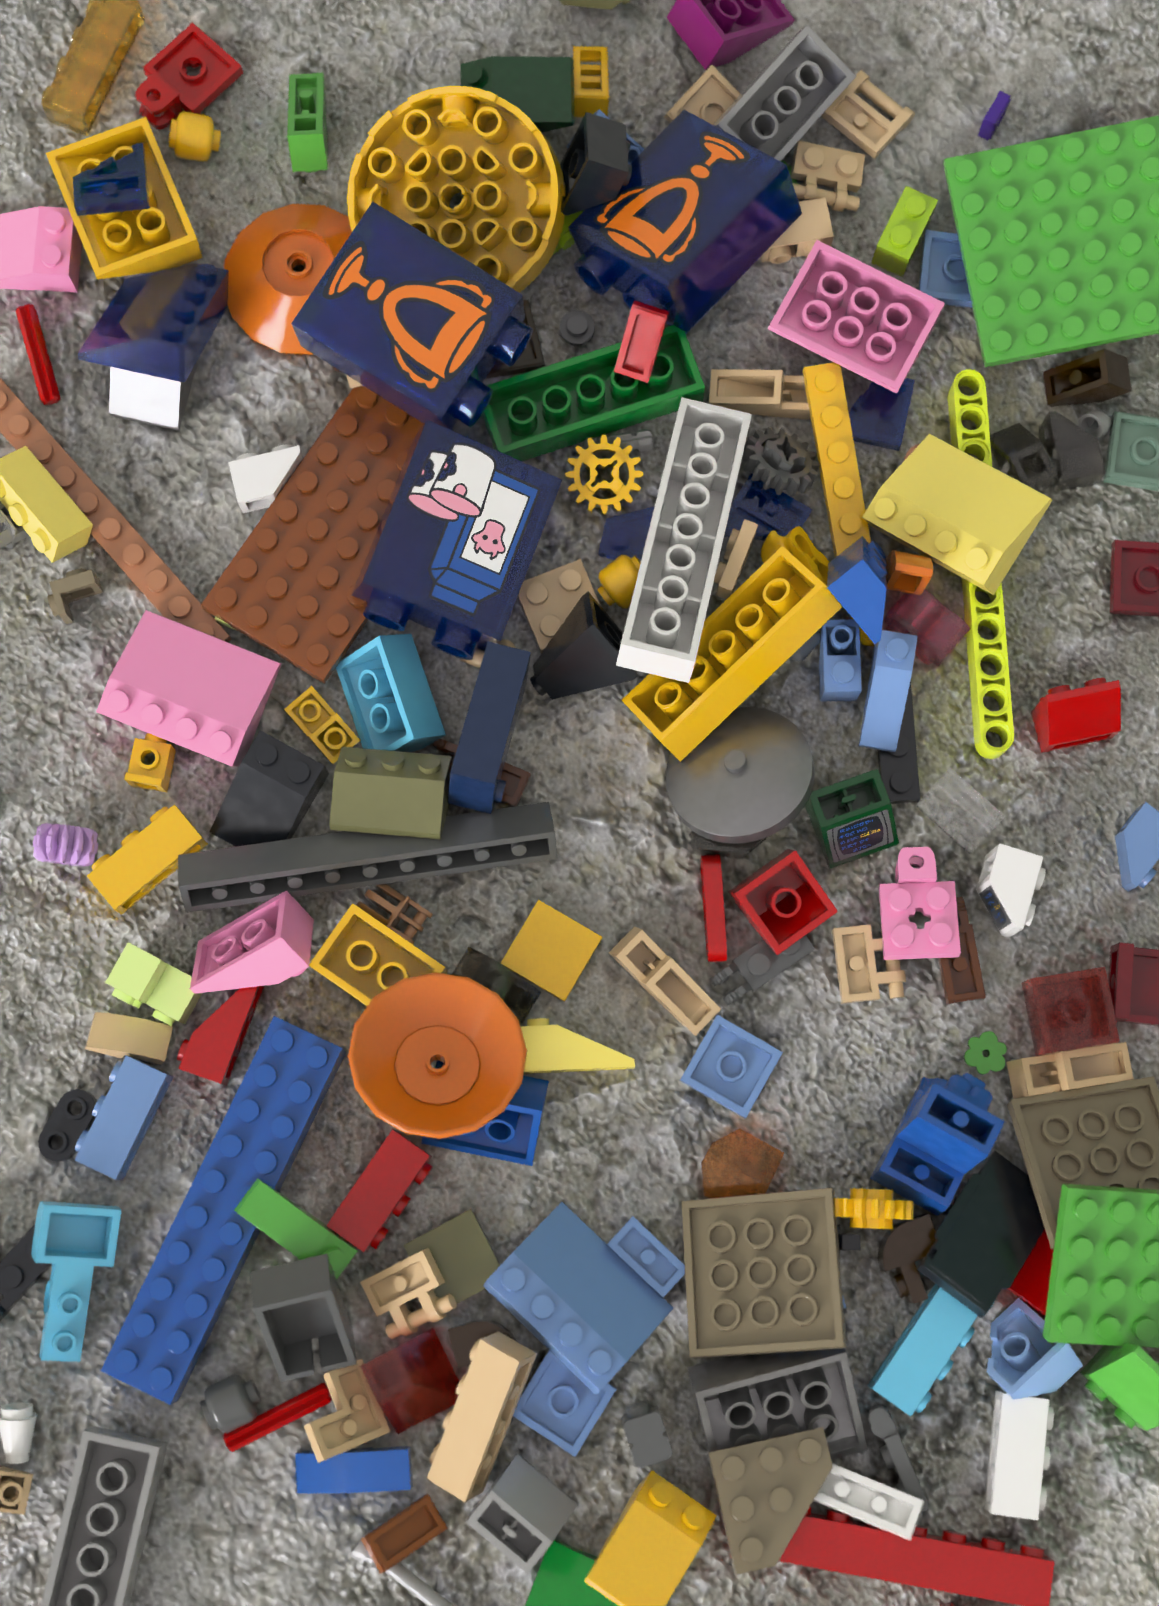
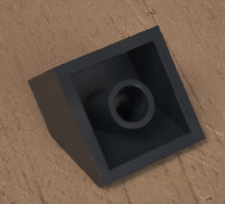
(595, 164)

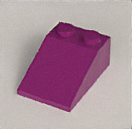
(727, 28)

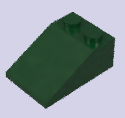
(534, 84)

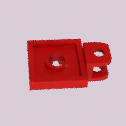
(173, 87)

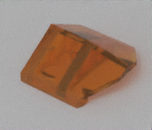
(739, 1166)

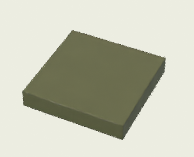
(460, 1255)

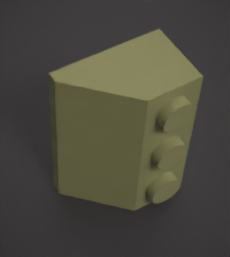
(390, 793)

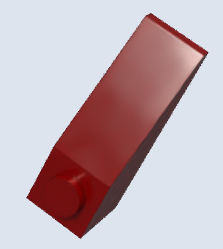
(219, 1038)

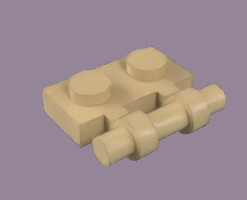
(829, 168)
(857, 966)
(403, 1282)

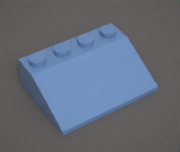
(578, 1297)

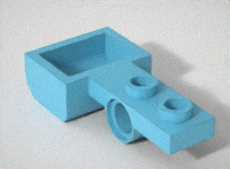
(73, 1241)

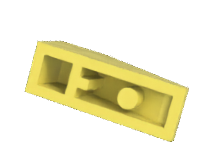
(561, 1050)

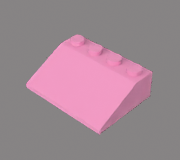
(857, 316)
(190, 688)

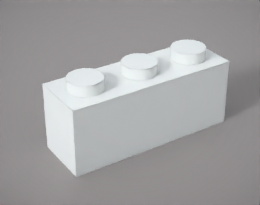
(1018, 1456)

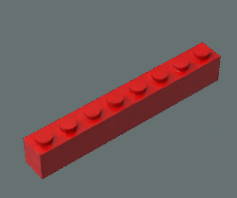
(926, 1561)

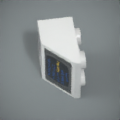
(1008, 887)

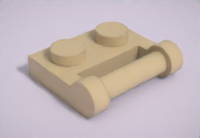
(861, 121)

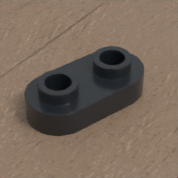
(67, 1125)

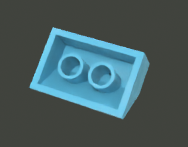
(390, 695)

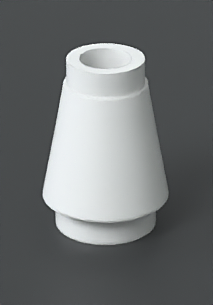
(17, 1431)

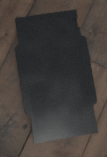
(985, 1235)

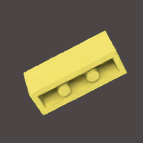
(41, 506)

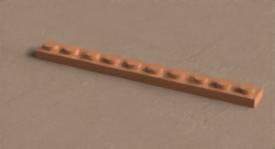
(109, 525)

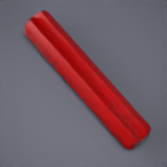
(38, 354)
(278, 1417)

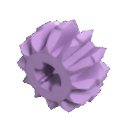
(65, 844)

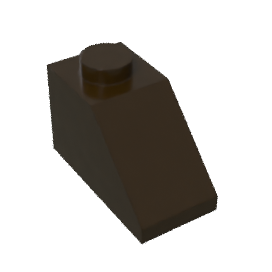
(1088, 379)

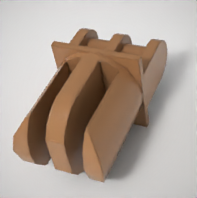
(397, 913)

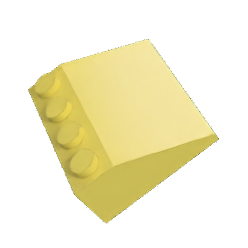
(957, 512)

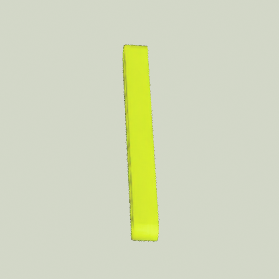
(977, 614)

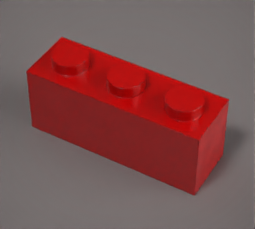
(380, 1192)

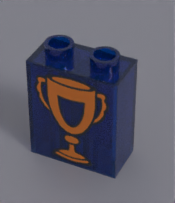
(686, 221)
(413, 321)

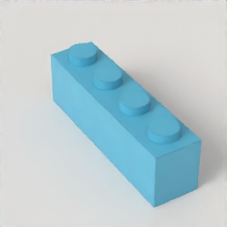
(924, 1351)

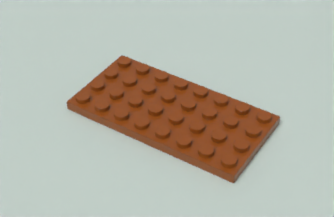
(306, 553)

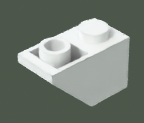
(262, 476)

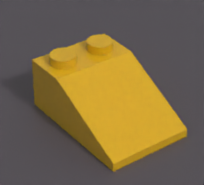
(650, 1545)

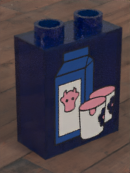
(455, 541)

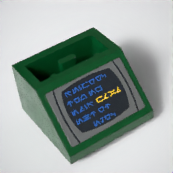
(852, 818)

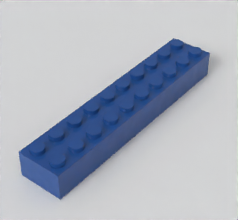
(208, 1236)

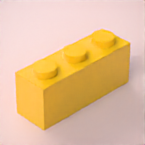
(145, 858)

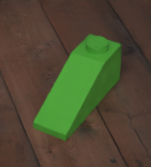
(307, 122)
(293, 1226)

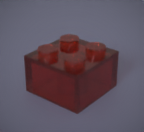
(1070, 1011)

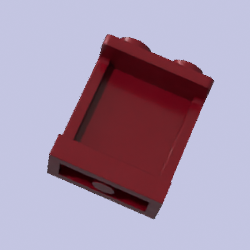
(1134, 984)

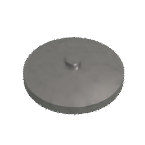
(743, 778)

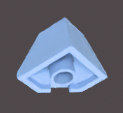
(1024, 1360)

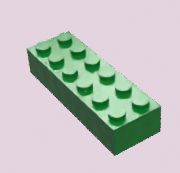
(587, 398)

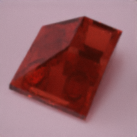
(412, 1380)

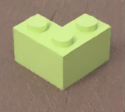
(149, 980)

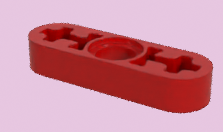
(713, 908)

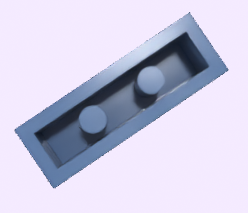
(122, 1117)

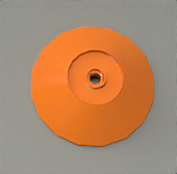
(261, 264)
(441, 1021)

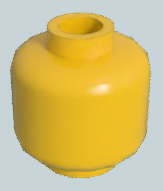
(193, 136)
(619, 580)

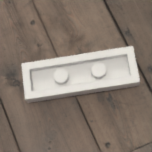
(870, 1502)

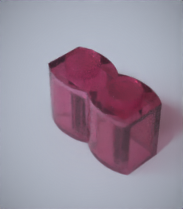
(934, 624)

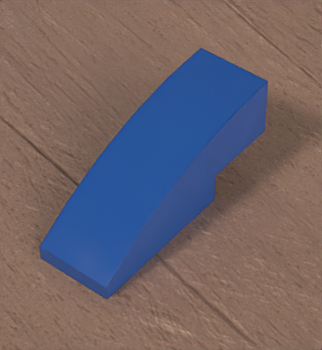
(355, 1471)

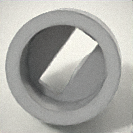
(1091, 418)

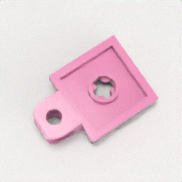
(918, 892)

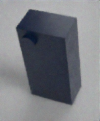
(489, 728)

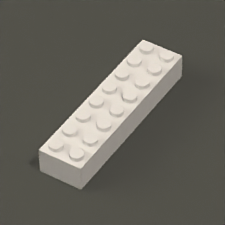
(684, 541)

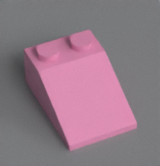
(39, 250)
(255, 948)

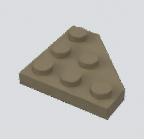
(766, 1493)

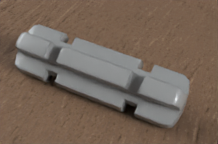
(641, 440)

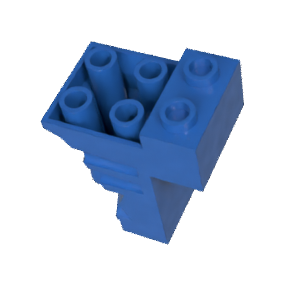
(939, 1141)

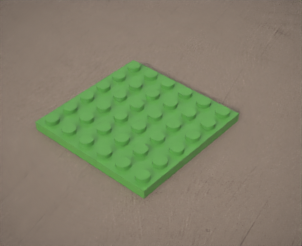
(1060, 240)

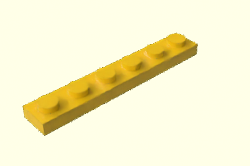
(836, 455)

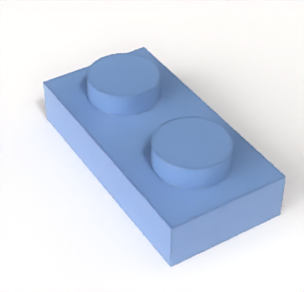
(647, 1256)

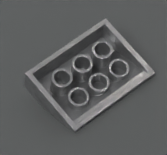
(776, 1396)

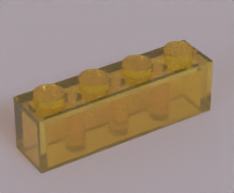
(92, 63)

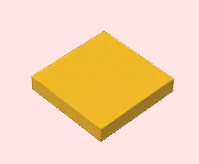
(551, 950)

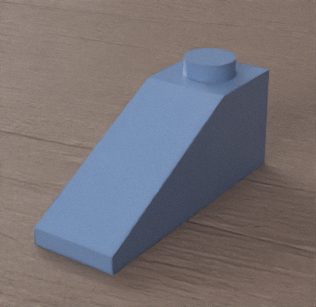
(887, 690)

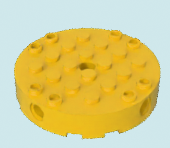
(472, 145)

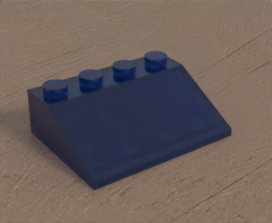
(160, 321)

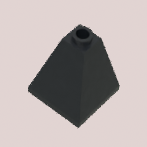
(581, 654)

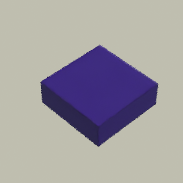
(994, 115)

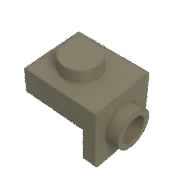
(75, 586)

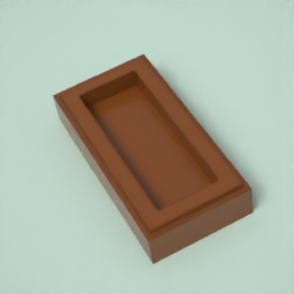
(404, 1533)

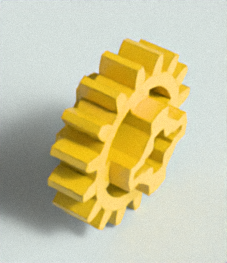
(592, 462)
(872, 1208)

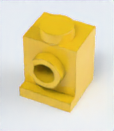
(152, 776)

